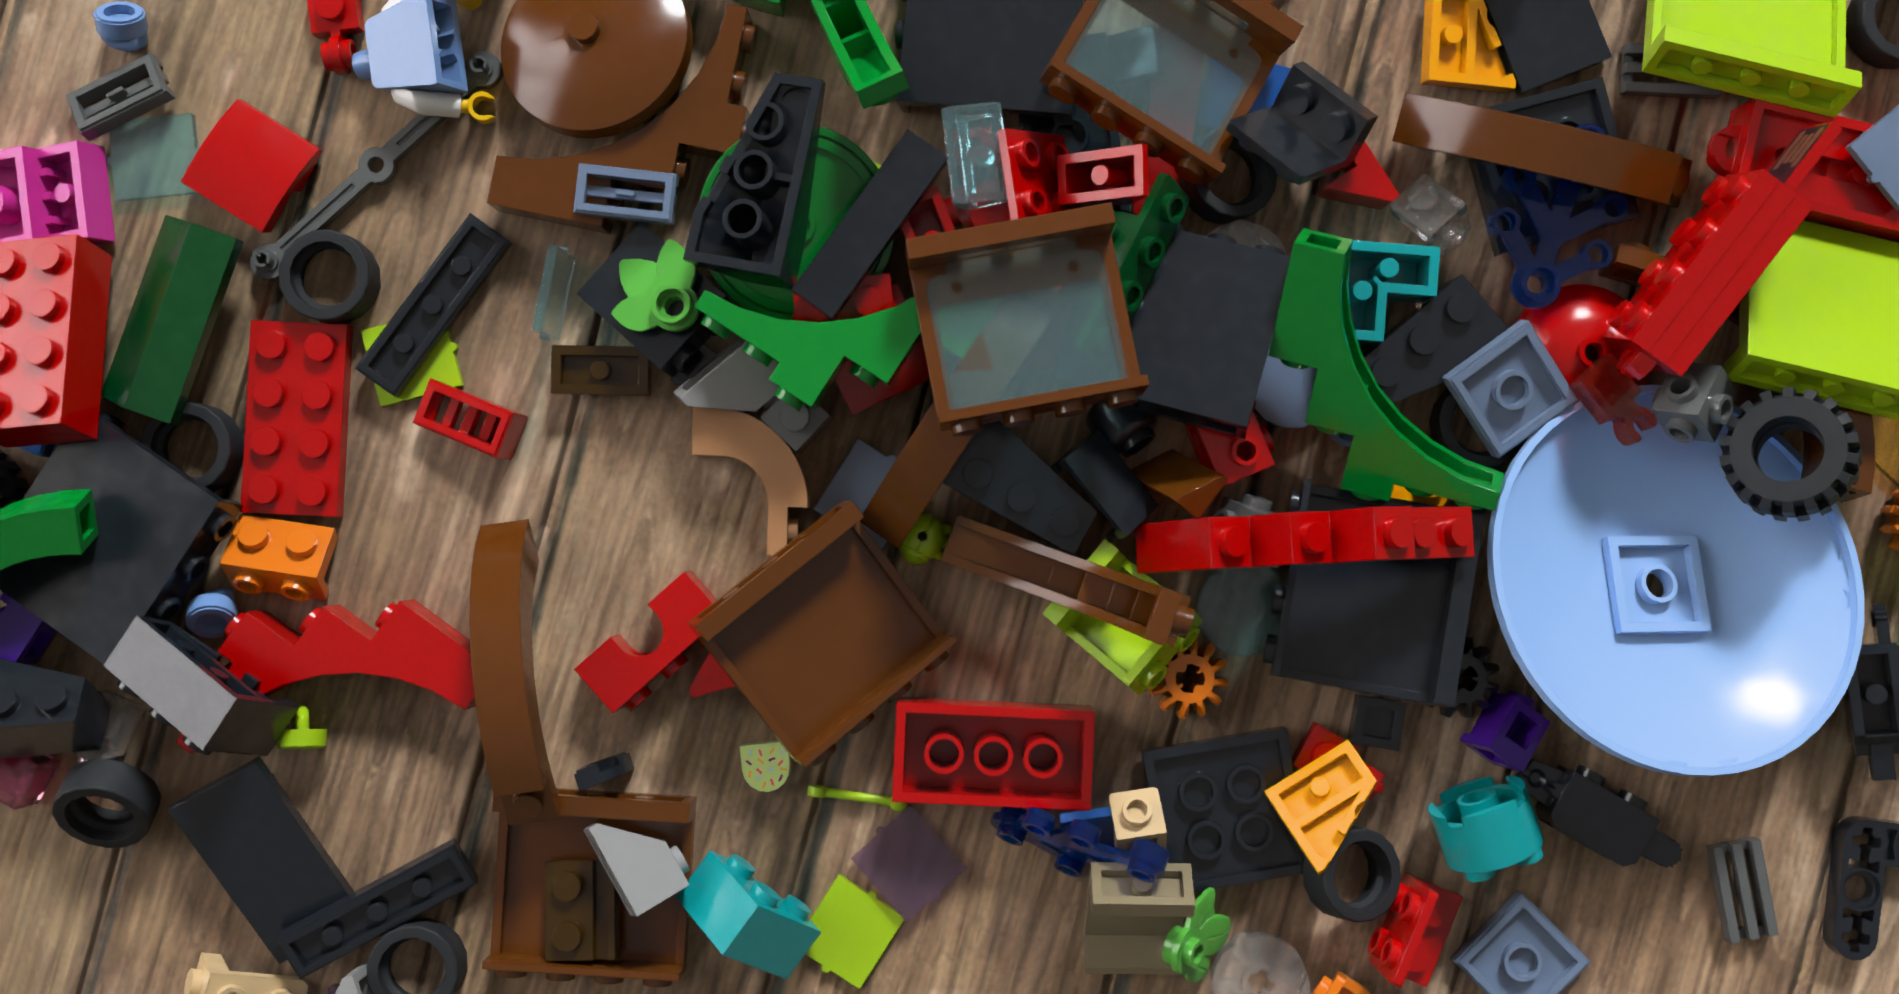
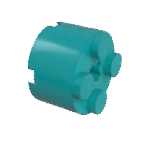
(1487, 827)

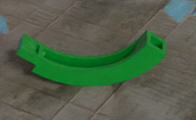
(47, 526)

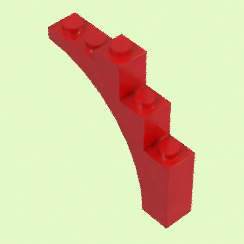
(1305, 538)
(407, 646)

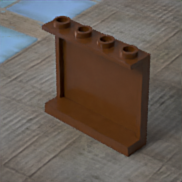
(822, 635)
(650, 945)

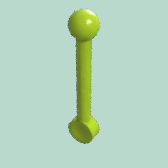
(823, 792)

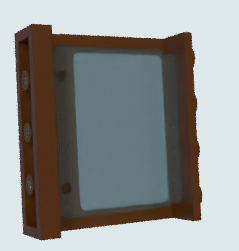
(1170, 72)
(1024, 319)

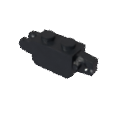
(1873, 700)
(1596, 817)

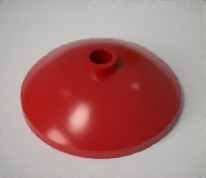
(1572, 323)

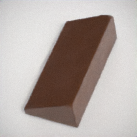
(1181, 481)

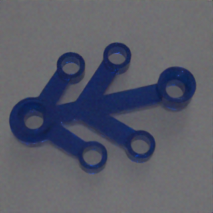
(1553, 230)
(1077, 843)

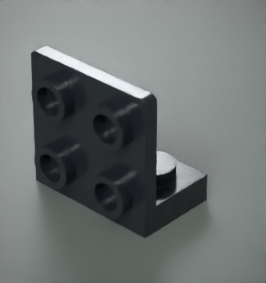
(1307, 129)

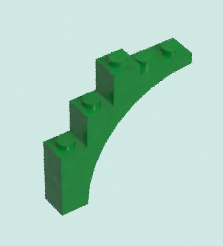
(860, 50)
(816, 351)
(1386, 448)

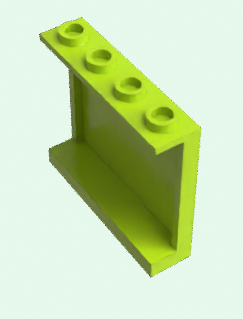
(1755, 49)
(1825, 321)

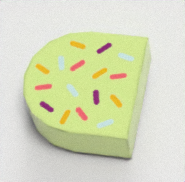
(765, 765)

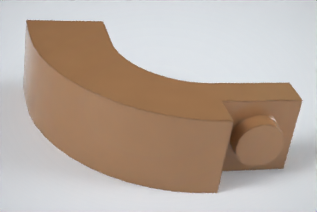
(755, 443)

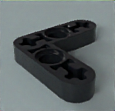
(1878, 853)

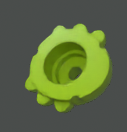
(919, 552)

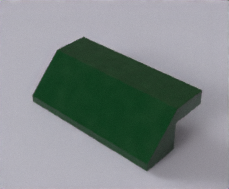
(171, 319)

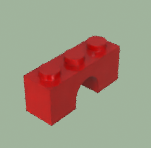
(622, 674)

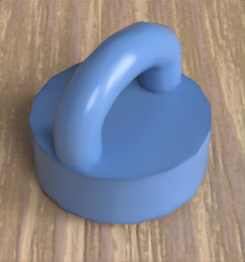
(122, 25)
(211, 612)

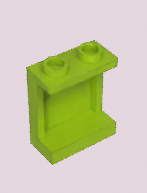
(1128, 656)

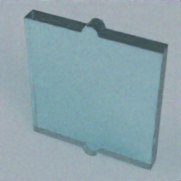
(152, 156)
(553, 292)

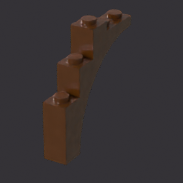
(697, 123)
(1070, 581)

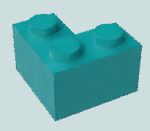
(1384, 274)
(747, 916)

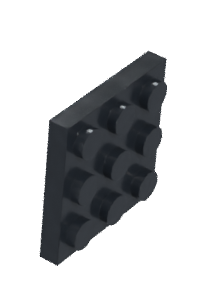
(1566, 106)
(1219, 807)

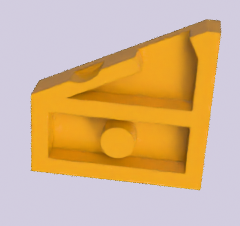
(1462, 47)
(1323, 802)

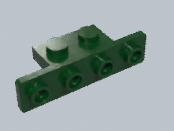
(1143, 238)

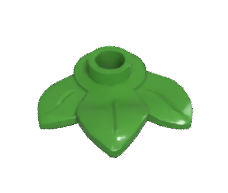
(654, 288)
(1203, 935)

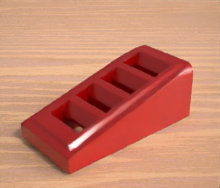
(498, 433)

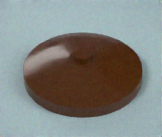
(595, 62)

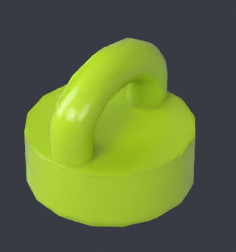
(302, 736)

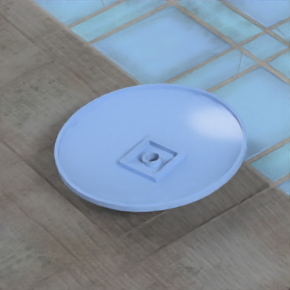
(1751, 615)

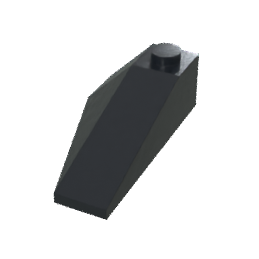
(760, 203)

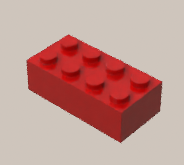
(52, 339)
(993, 753)

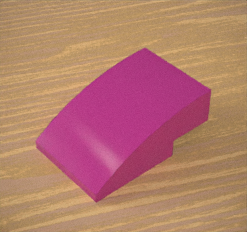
(55, 192)

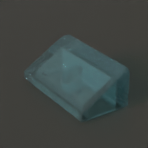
(974, 154)

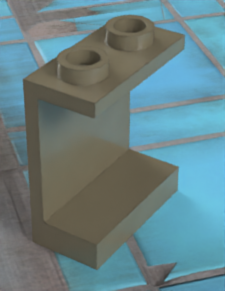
(1132, 918)

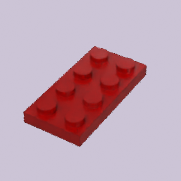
(296, 418)

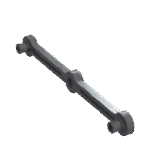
(482, 72)

